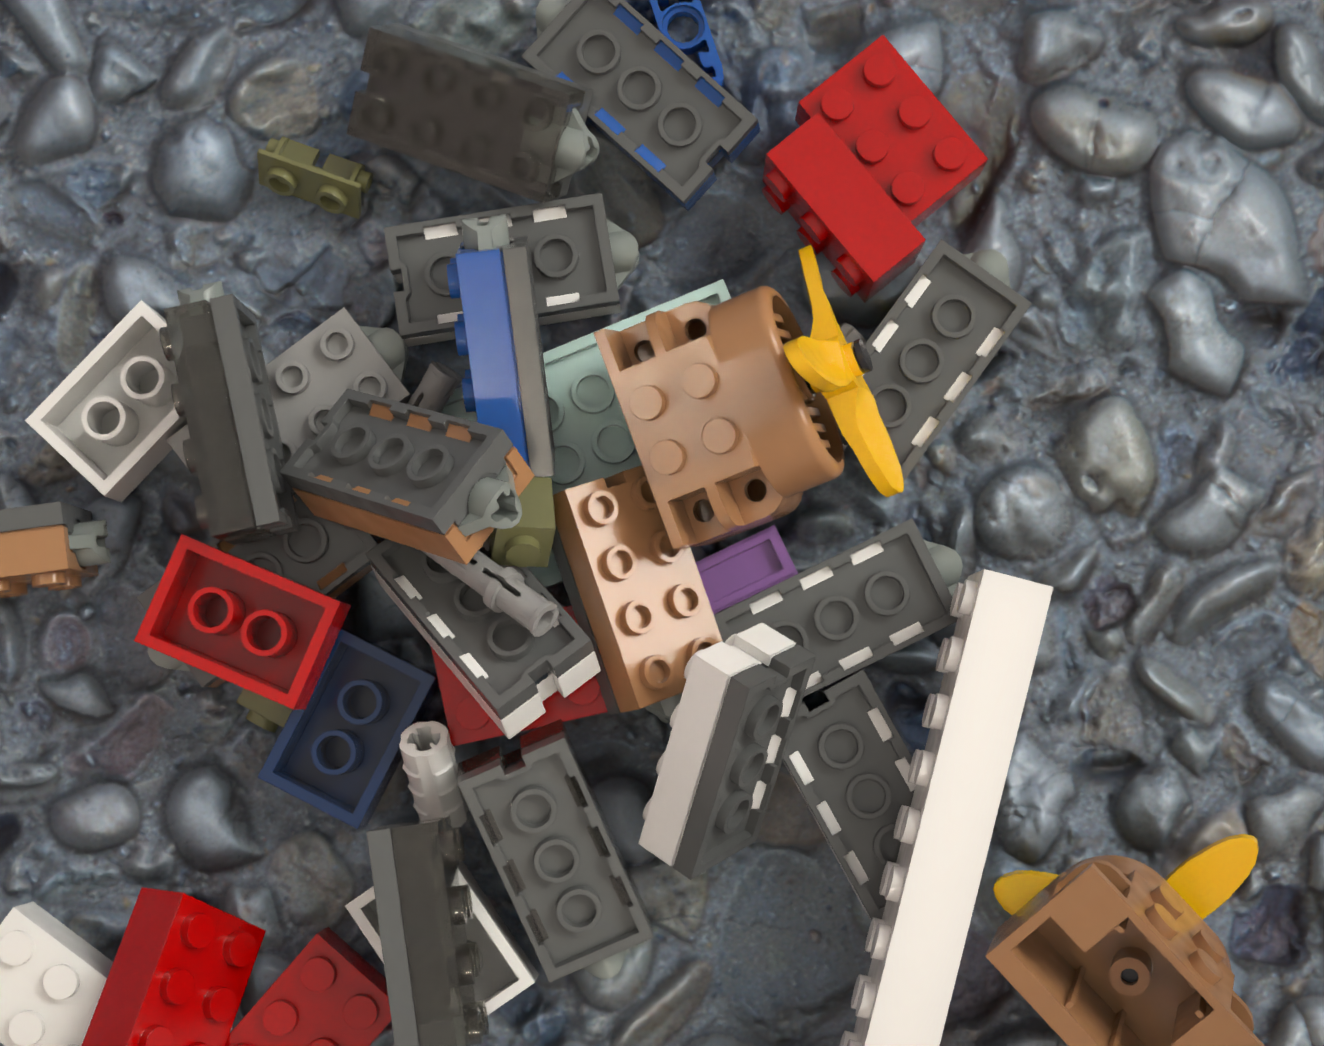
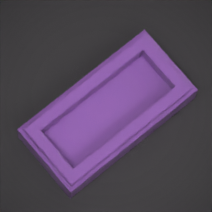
(745, 569)

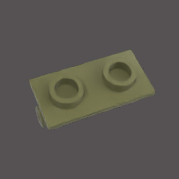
(291, 171)

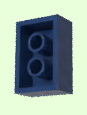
(350, 734)

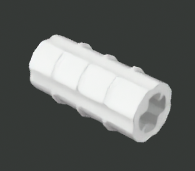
(433, 772)

